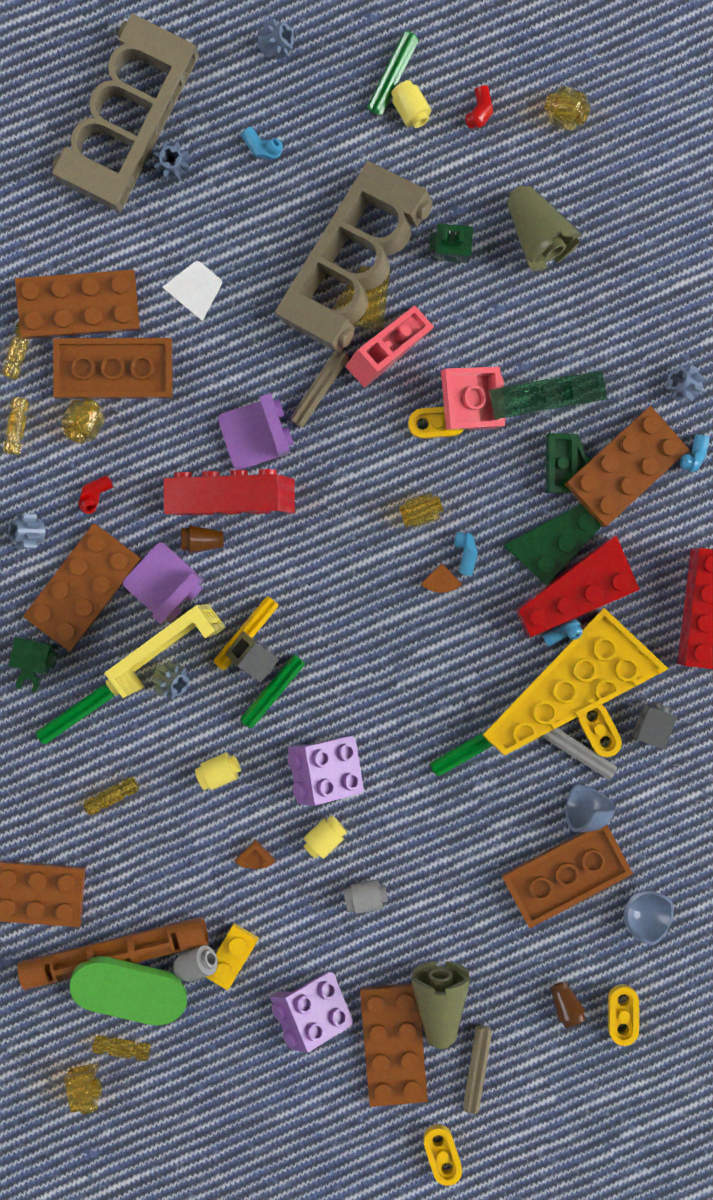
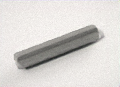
(581, 753)

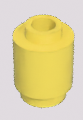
(411, 104)
(218, 771)
(324, 837)

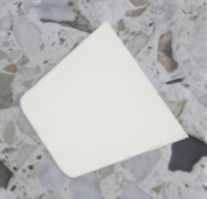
(195, 288)

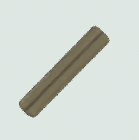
(319, 388)
(477, 1069)

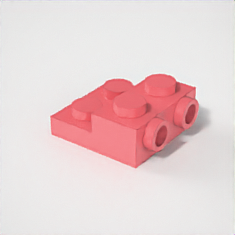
(468, 397)

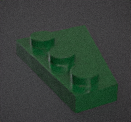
(554, 543)

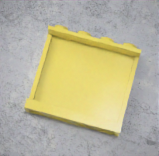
(122, 677)

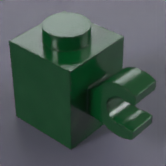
(452, 243)
(32, 657)

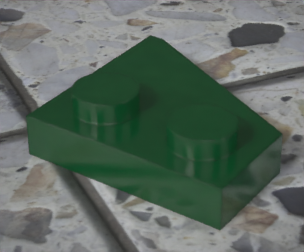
(563, 460)

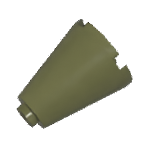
(540, 228)
(440, 1000)

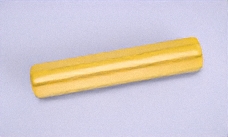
(251, 627)

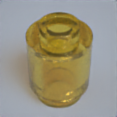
(421, 510)

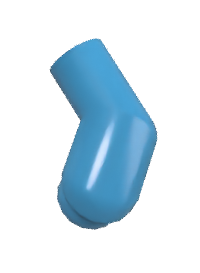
(261, 148)
(698, 454)
(470, 552)
(570, 628)

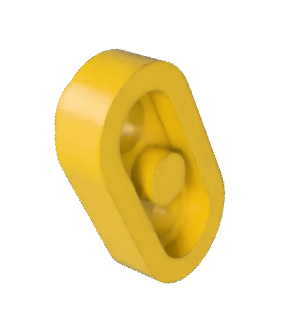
(436, 424)
(598, 728)
(623, 1013)
(441, 1153)

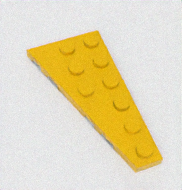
(580, 678)

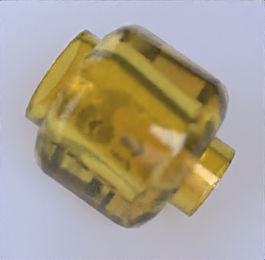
(567, 108)
(82, 421)

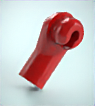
(483, 109)
(91, 493)

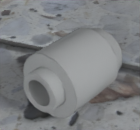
(365, 897)
(195, 964)

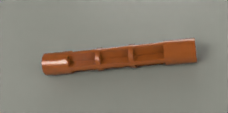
(130, 948)

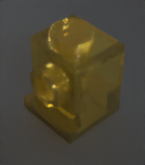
(83, 1088)

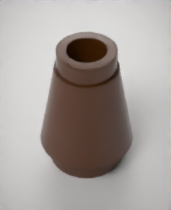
(200, 539)
(567, 1006)

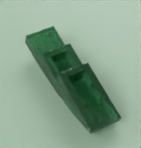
(547, 395)

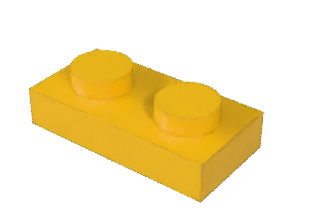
(232, 955)

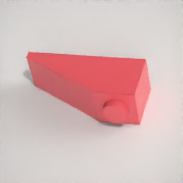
(388, 346)

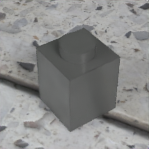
(252, 656)
(654, 725)

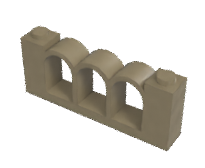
(141, 42)
(373, 187)

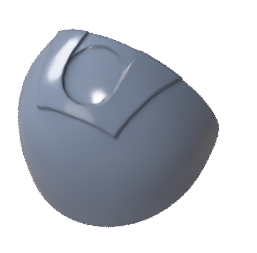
(588, 809)
(648, 916)

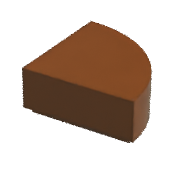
(441, 580)
(255, 857)

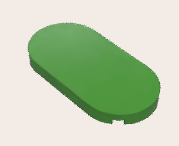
(128, 991)

